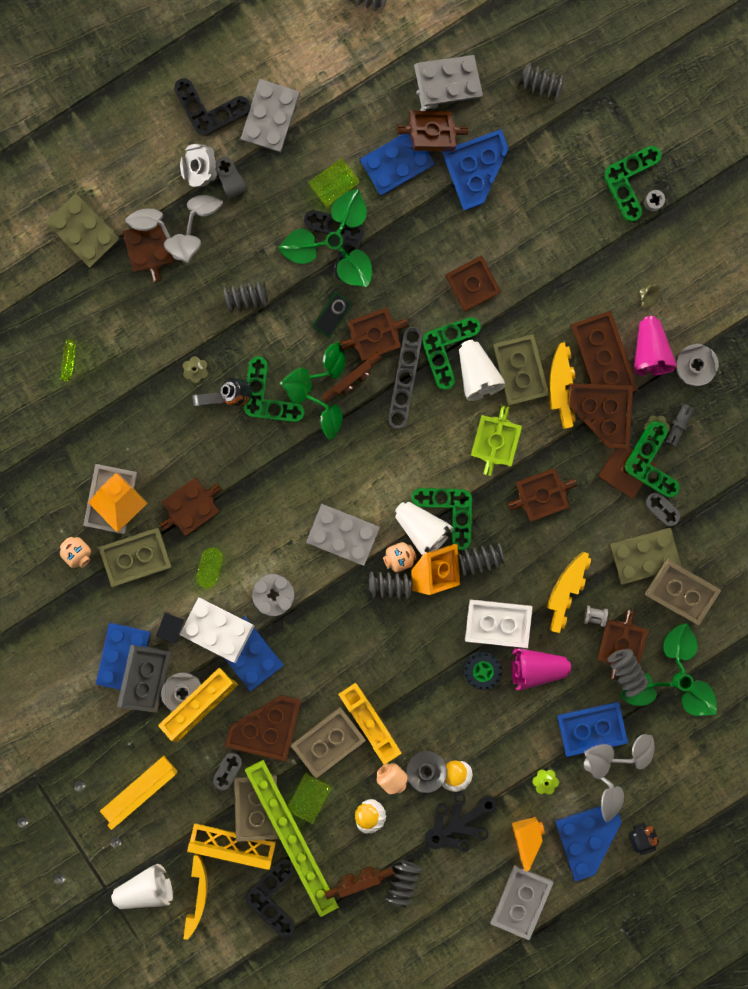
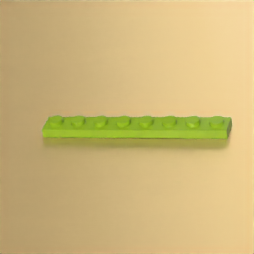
(291, 837)

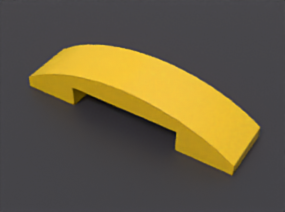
(370, 723)
(192, 920)

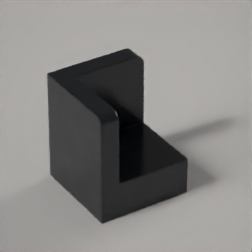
(170, 627)

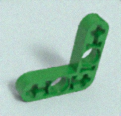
(622, 181)
(443, 341)
(264, 404)
(645, 467)
(457, 509)

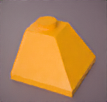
(117, 502)
(436, 571)
(528, 839)

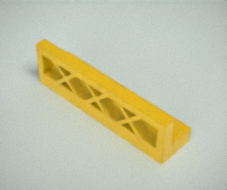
(197, 705)
(138, 792)
(227, 853)

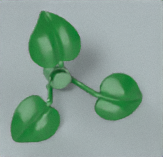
(355, 267)
(298, 387)
(699, 698)

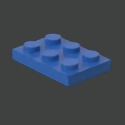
(395, 164)
(116, 653)
(255, 661)
(592, 727)

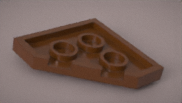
(604, 410)
(267, 729)

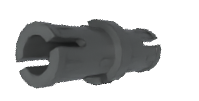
(679, 425)

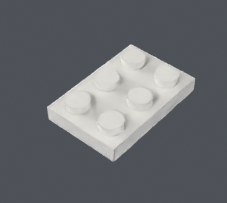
(498, 623)
(217, 630)

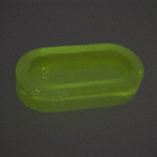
(68, 359)
(209, 567)

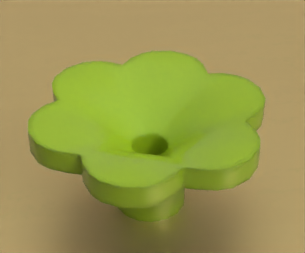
(545, 776)

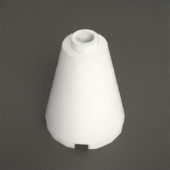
(478, 372)
(423, 528)
(144, 890)

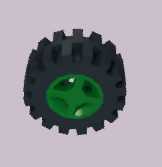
(486, 677)

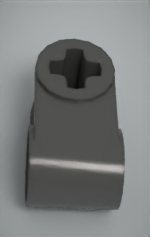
(231, 180)

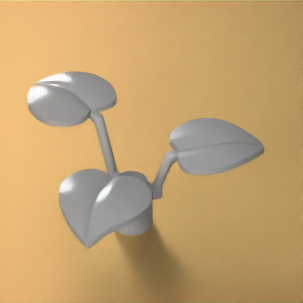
(179, 246)
(599, 761)

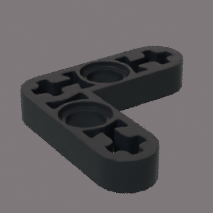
(214, 124)
(354, 241)
(266, 893)

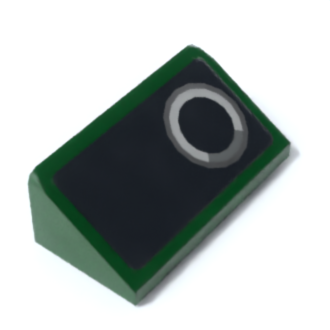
(332, 314)

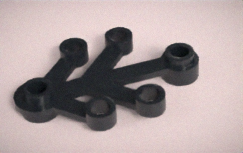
(458, 823)

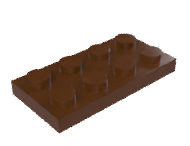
(603, 351)

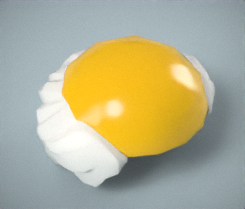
(458, 776)
(370, 816)

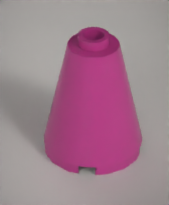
(653, 349)
(537, 668)

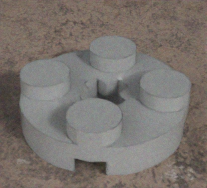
(200, 155)
(707, 370)
(283, 601)
(174, 684)

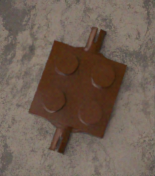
(432, 130)
(147, 250)
(374, 334)
(360, 373)
(542, 494)
(190, 506)
(622, 636)
(351, 884)

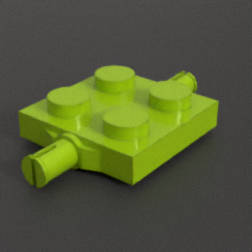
(496, 440)

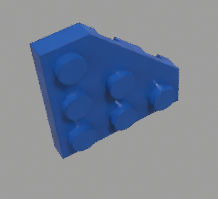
(475, 167)
(586, 840)

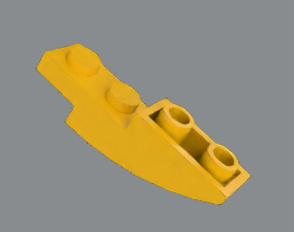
(560, 376)
(569, 581)

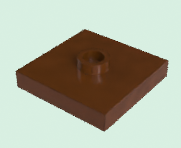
(473, 283)
(616, 475)

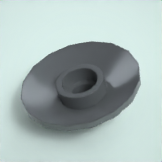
(417, 771)

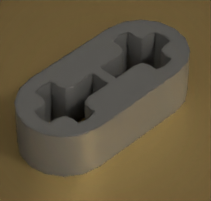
(207, 399)
(666, 505)
(223, 768)

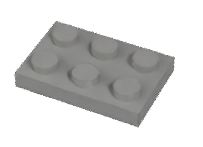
(448, 80)
(270, 115)
(100, 477)
(342, 534)
(521, 902)

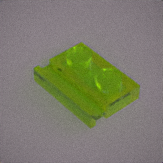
(334, 182)
(309, 798)

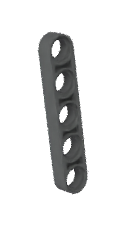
(409, 368)

